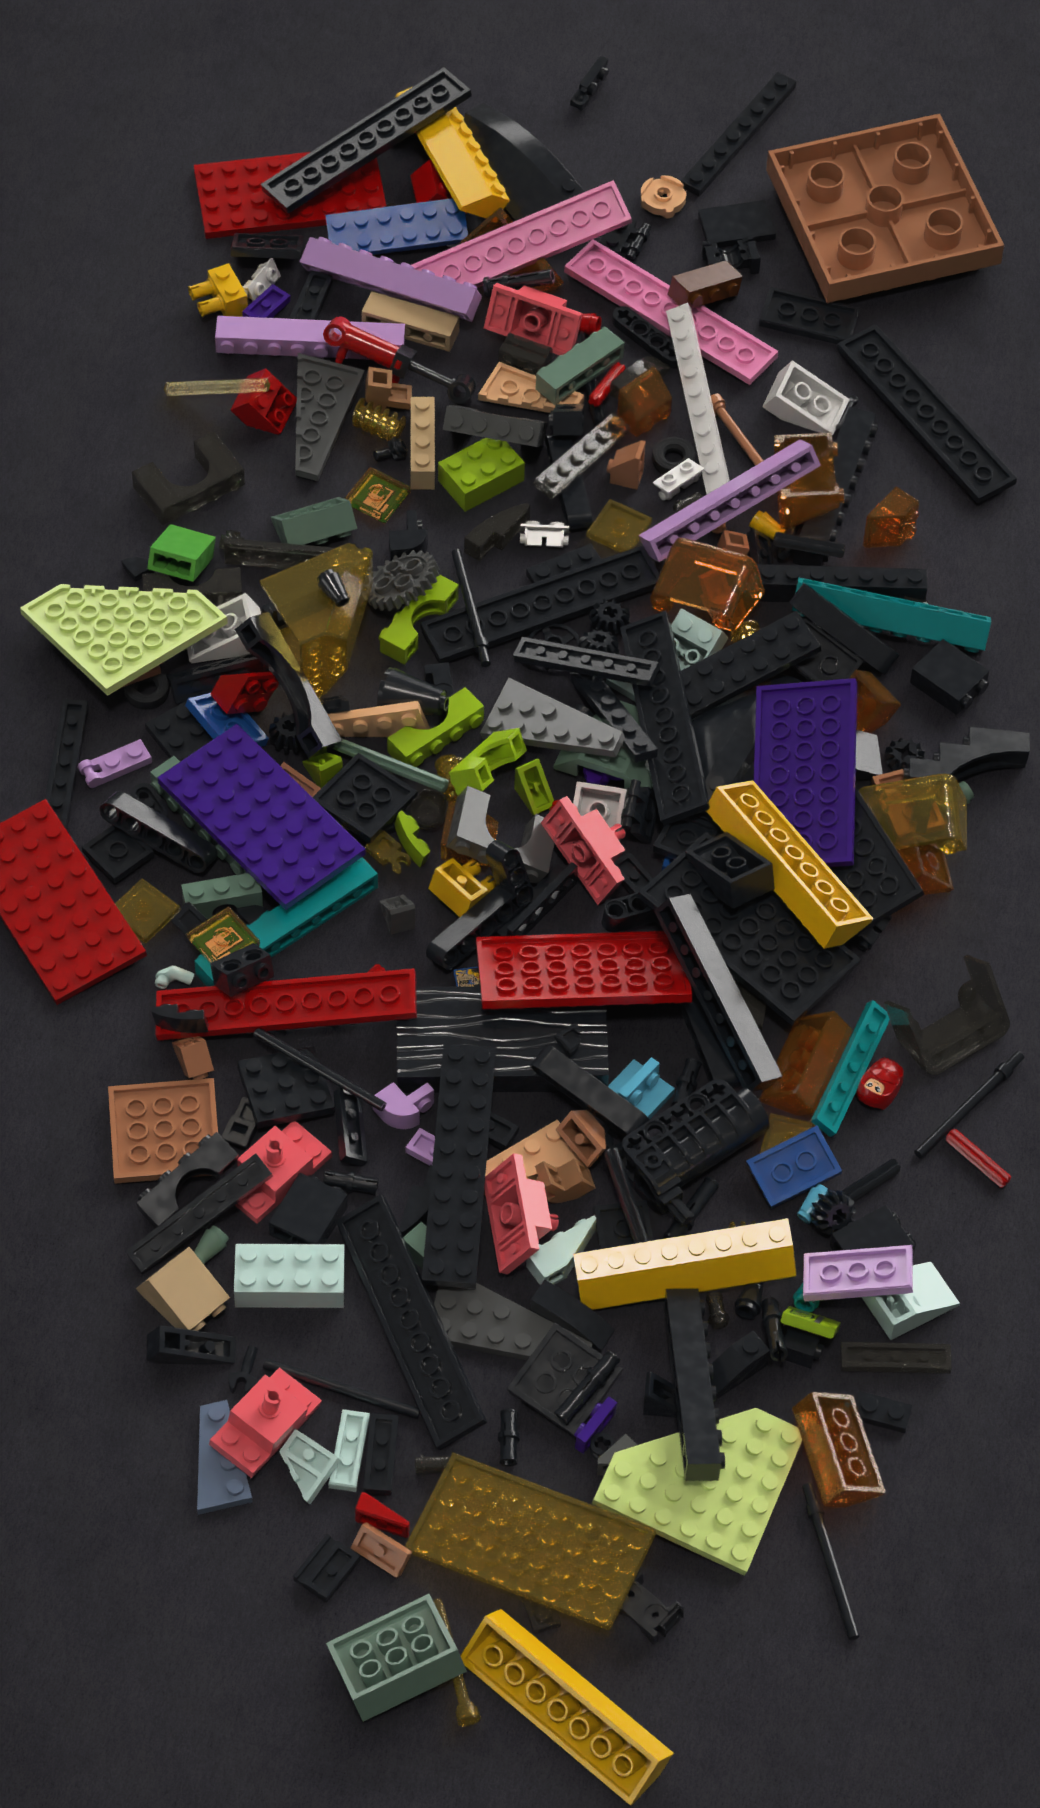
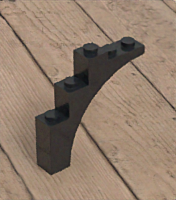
(979, 752)

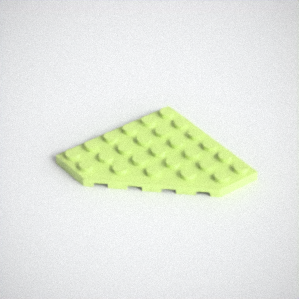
(121, 631)
(707, 1517)

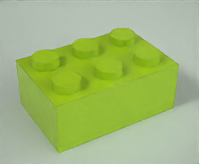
(480, 472)

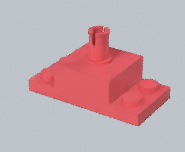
(533, 317)
(589, 845)
(285, 1155)
(516, 1213)
(264, 1421)

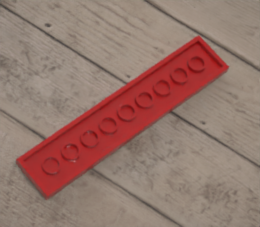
(298, 1003)

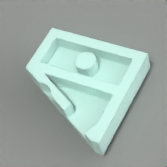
(308, 1463)

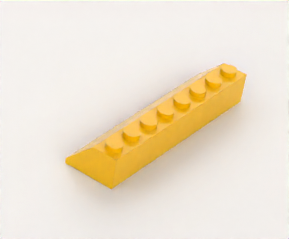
(462, 164)
(798, 871)
(685, 1262)
(565, 1706)

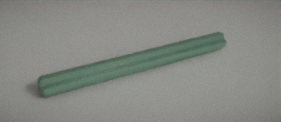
(394, 766)

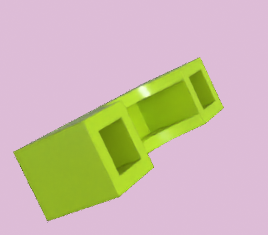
(401, 638)
(415, 745)
(493, 752)

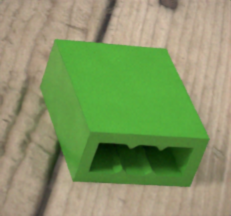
(181, 552)

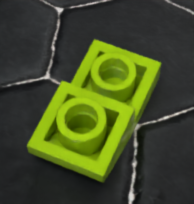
(407, 831)

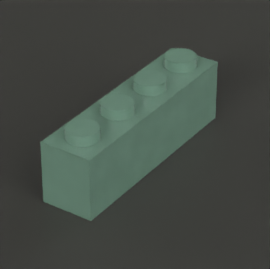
(579, 365)

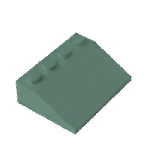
(396, 1657)

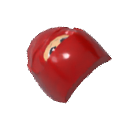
(880, 1083)

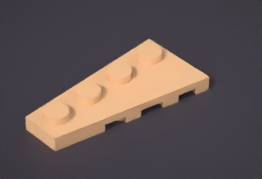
(517, 389)
(379, 720)
(540, 1146)

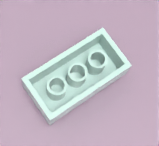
(289, 1275)

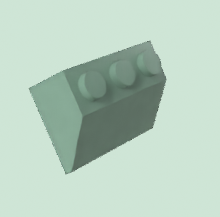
(316, 522)

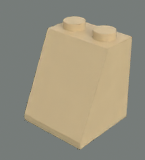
(184, 1292)

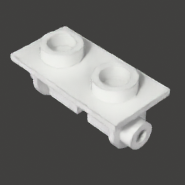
(262, 279)
(681, 475)
(535, 532)

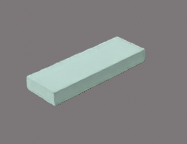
(350, 1450)

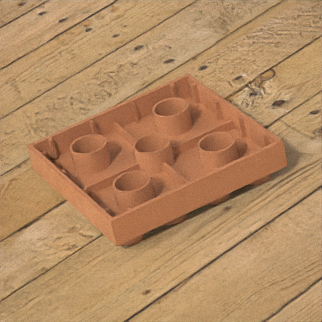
(884, 208)

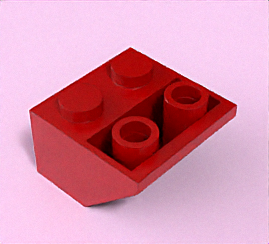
(429, 184)
(268, 409)
(244, 691)

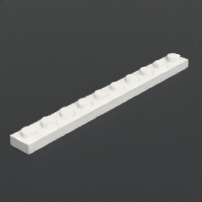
(698, 397)

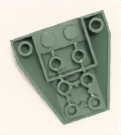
(619, 766)

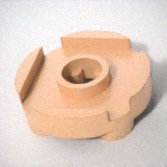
(659, 205)

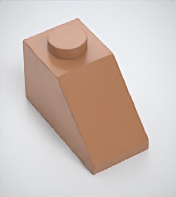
(628, 465)
(193, 1057)
(583, 1135)

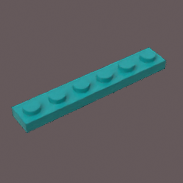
(851, 1068)

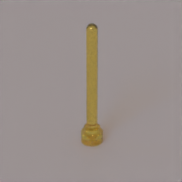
(467, 1712)

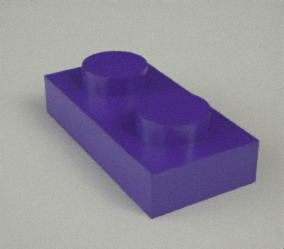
(268, 303)
(601, 1416)

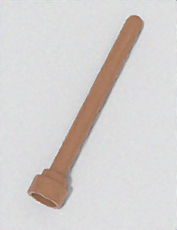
(719, 409)

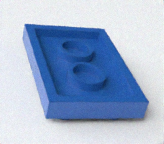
(216, 721)
(794, 1166)

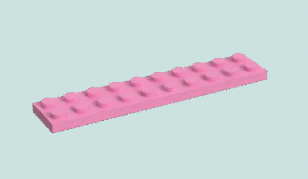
(532, 237)
(648, 297)

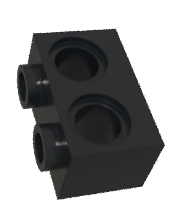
(242, 969)

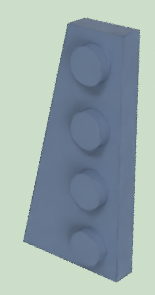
(219, 1480)

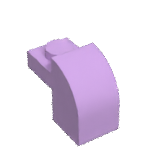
(404, 1110)

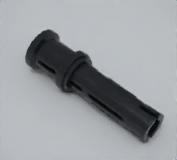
(518, 281)

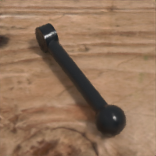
(853, 401)

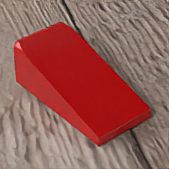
(380, 1516)

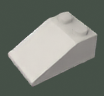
(805, 400)
(225, 641)
(605, 799)

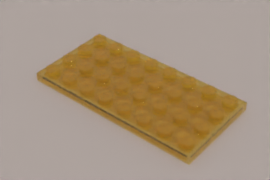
(531, 1541)

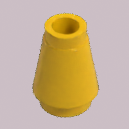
(765, 524)

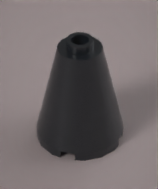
(403, 688)

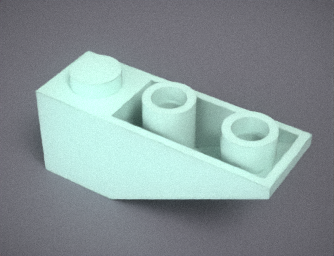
(555, 1257)

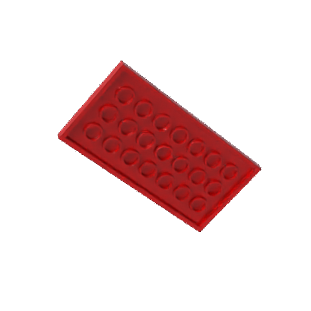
(235, 202)
(59, 906)
(579, 970)

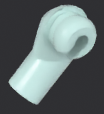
(172, 973)

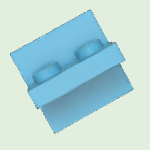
(643, 1086)

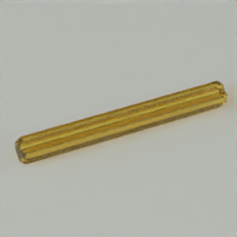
(211, 387)

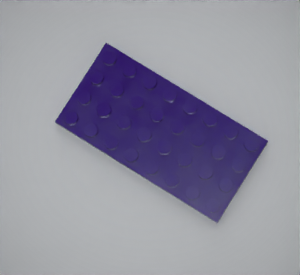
(810, 761)
(261, 816)

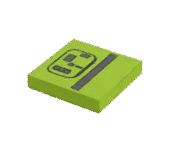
(810, 1322)

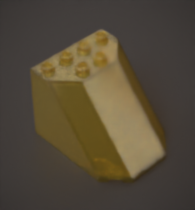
(318, 629)

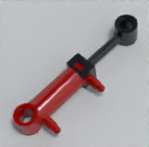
(395, 358)

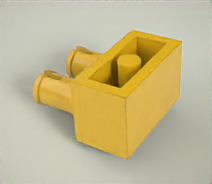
(226, 293)
(458, 887)

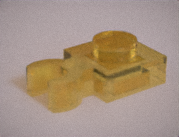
(386, 850)

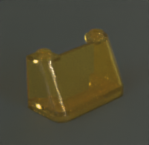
(921, 811)

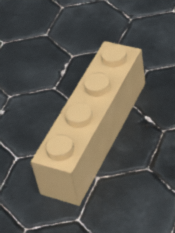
(421, 322)
(422, 443)

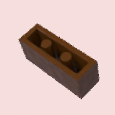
(705, 285)

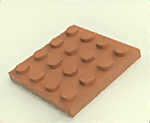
(158, 1125)

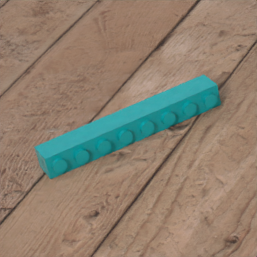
(906, 616)
(283, 927)

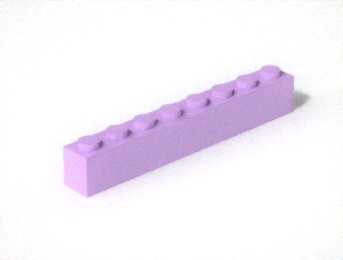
(391, 278)
(291, 336)
(731, 498)

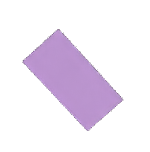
(858, 1273)

